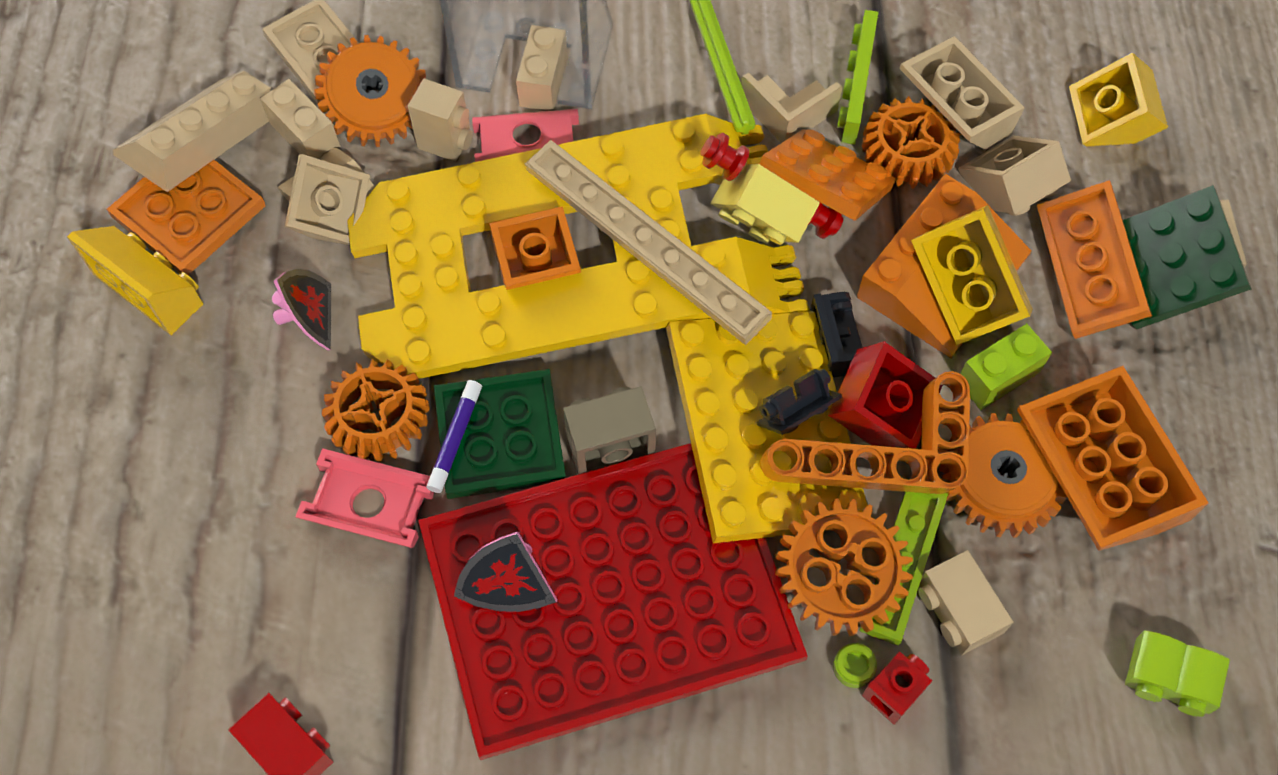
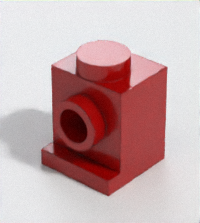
(891, 698)

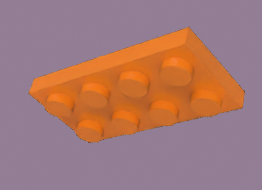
(1093, 260)

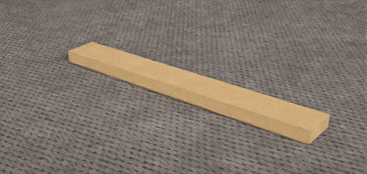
(649, 242)

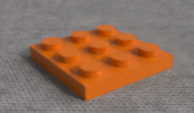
(829, 173)
(191, 217)

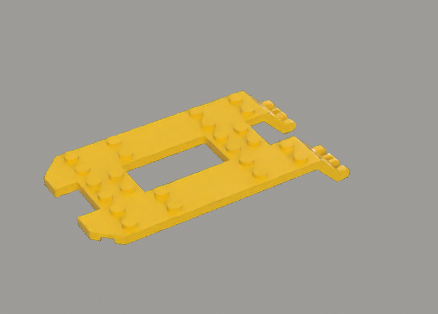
(448, 328)

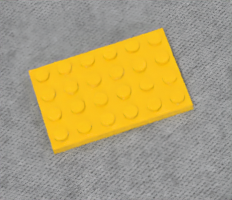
(721, 399)

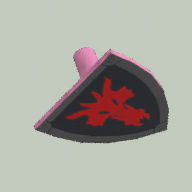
(307, 302)
(504, 577)

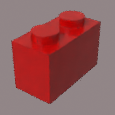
(278, 741)

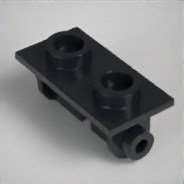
(785, 411)

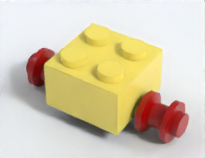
(763, 199)

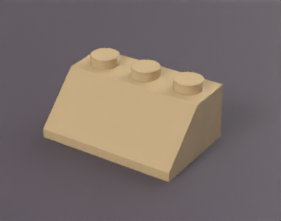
(965, 92)

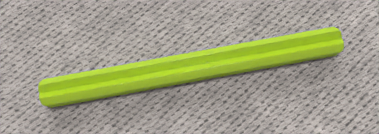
(723, 66)

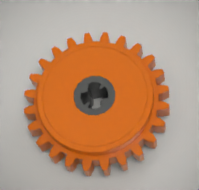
(362, 69)
(999, 501)

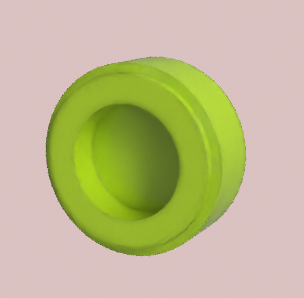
(855, 665)

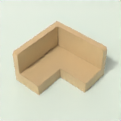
(789, 115)

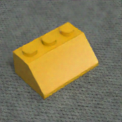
(138, 275)
(972, 275)

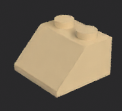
(1017, 173)

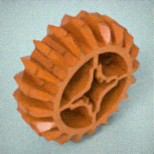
(918, 139)
(343, 422)

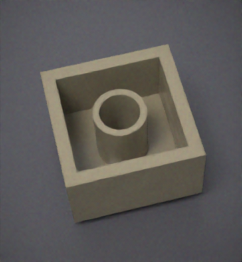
(609, 429)

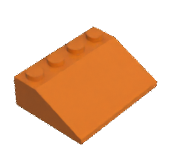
(897, 280)
(1113, 459)

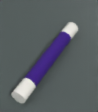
(454, 436)

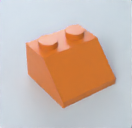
(534, 248)

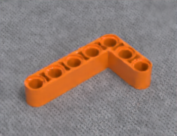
(884, 459)

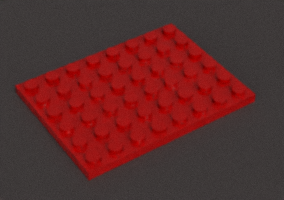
(639, 607)

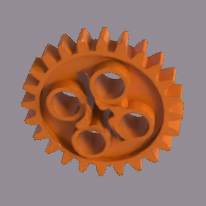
(830, 601)

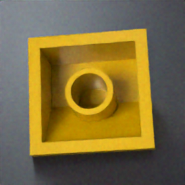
(1118, 104)

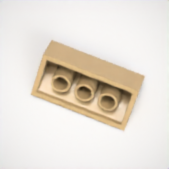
(197, 131)

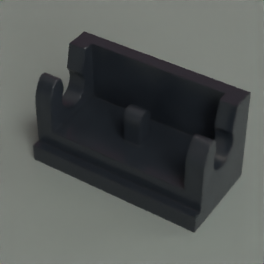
(837, 330)

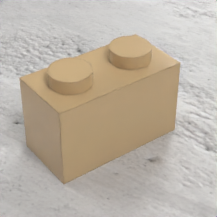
(542, 68)
(299, 120)
(440, 120)
(964, 603)

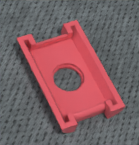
(498, 131)
(346, 478)

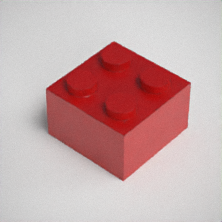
(882, 397)

